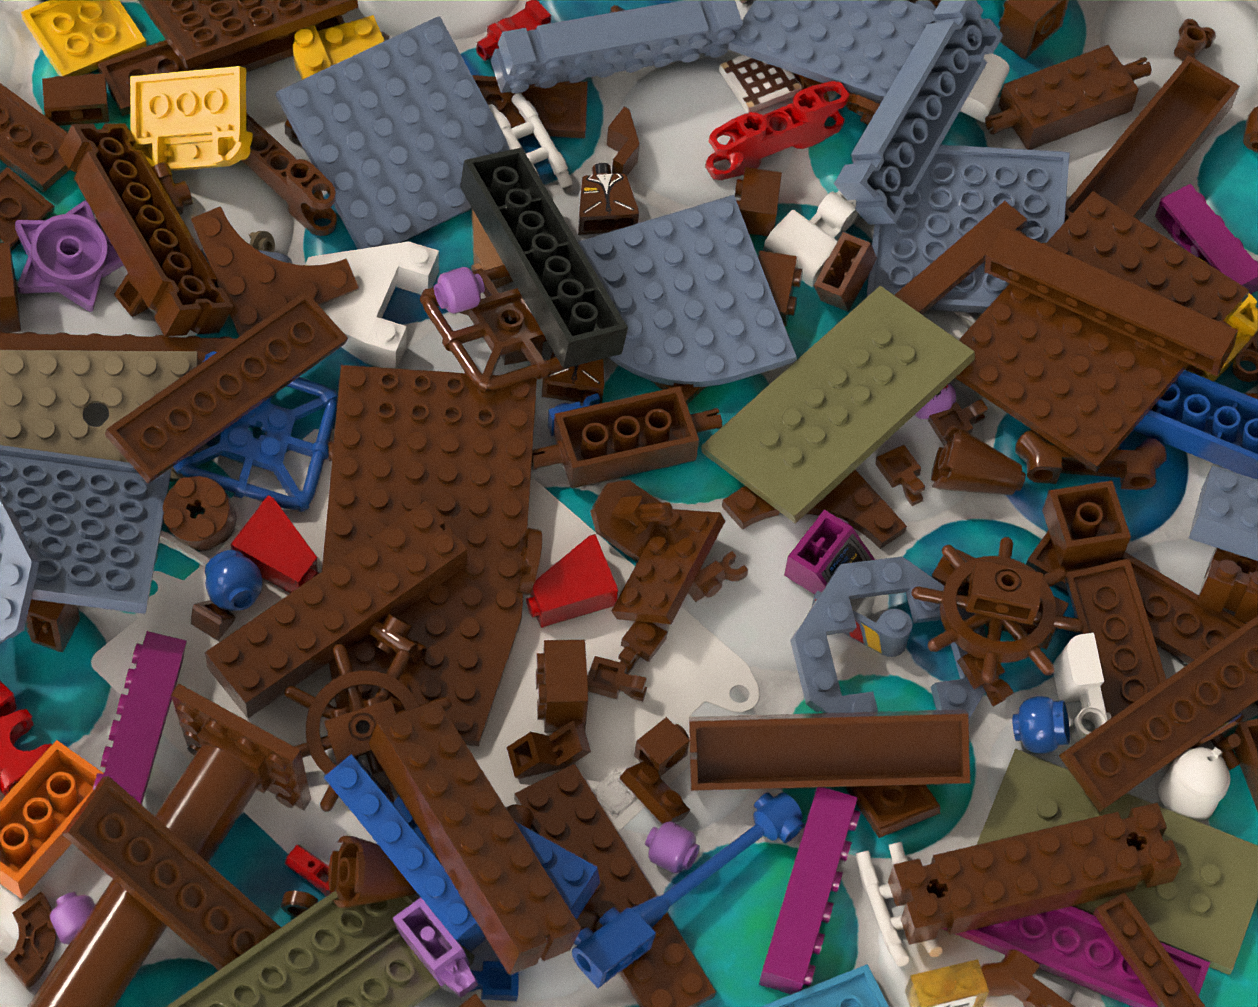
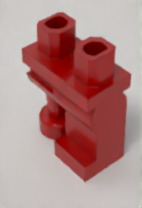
(528, 18)

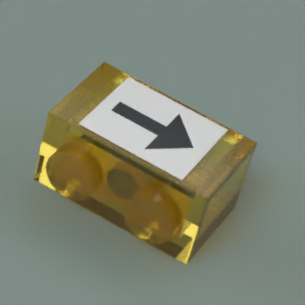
(948, 987)

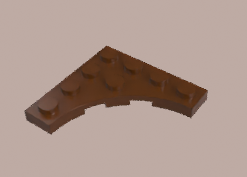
(258, 282)
(850, 500)

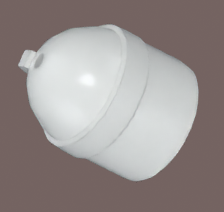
(1195, 783)

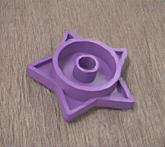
(66, 256)

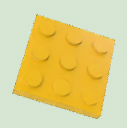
(82, 33)

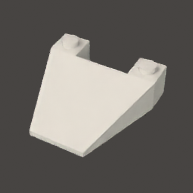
(377, 275)

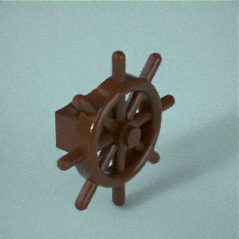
(1001, 596)
(353, 730)

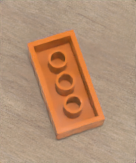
(38, 814)

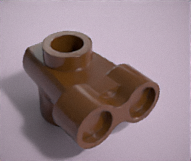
(1193, 39)
(177, 192)
(393, 637)

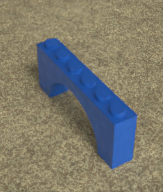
(404, 848)

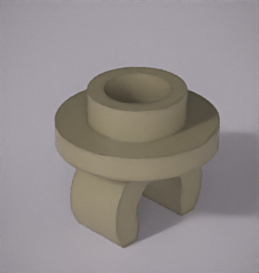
(262, 241)

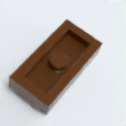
(655, 793)

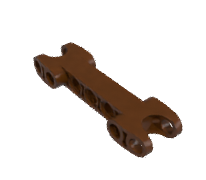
(291, 179)

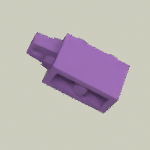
(435, 947)

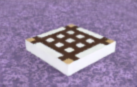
(758, 83)

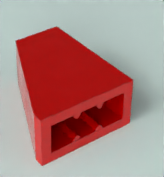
(276, 547)
(573, 586)

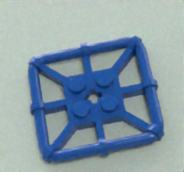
(270, 449)

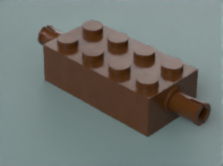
(1068, 97)
(625, 437)

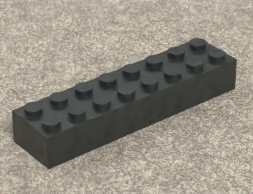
(543, 258)

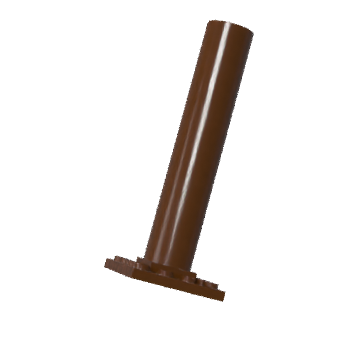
(226, 770)

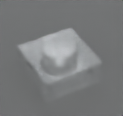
(614, 794)

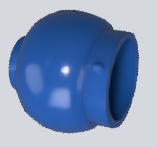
(232, 581)
(1042, 724)

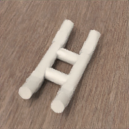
(532, 125)
(877, 894)

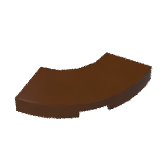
(35, 941)

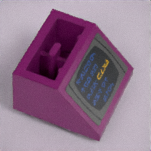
(822, 551)

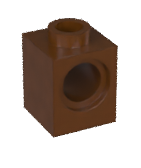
(662, 746)

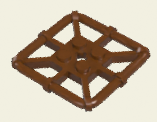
(499, 335)

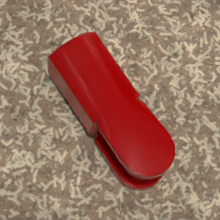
(309, 868)

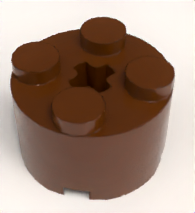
(191, 496)

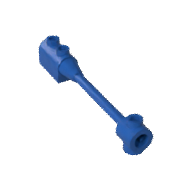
(630, 933)

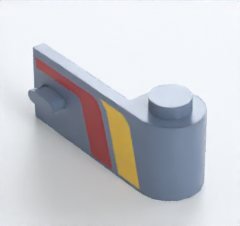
(886, 636)

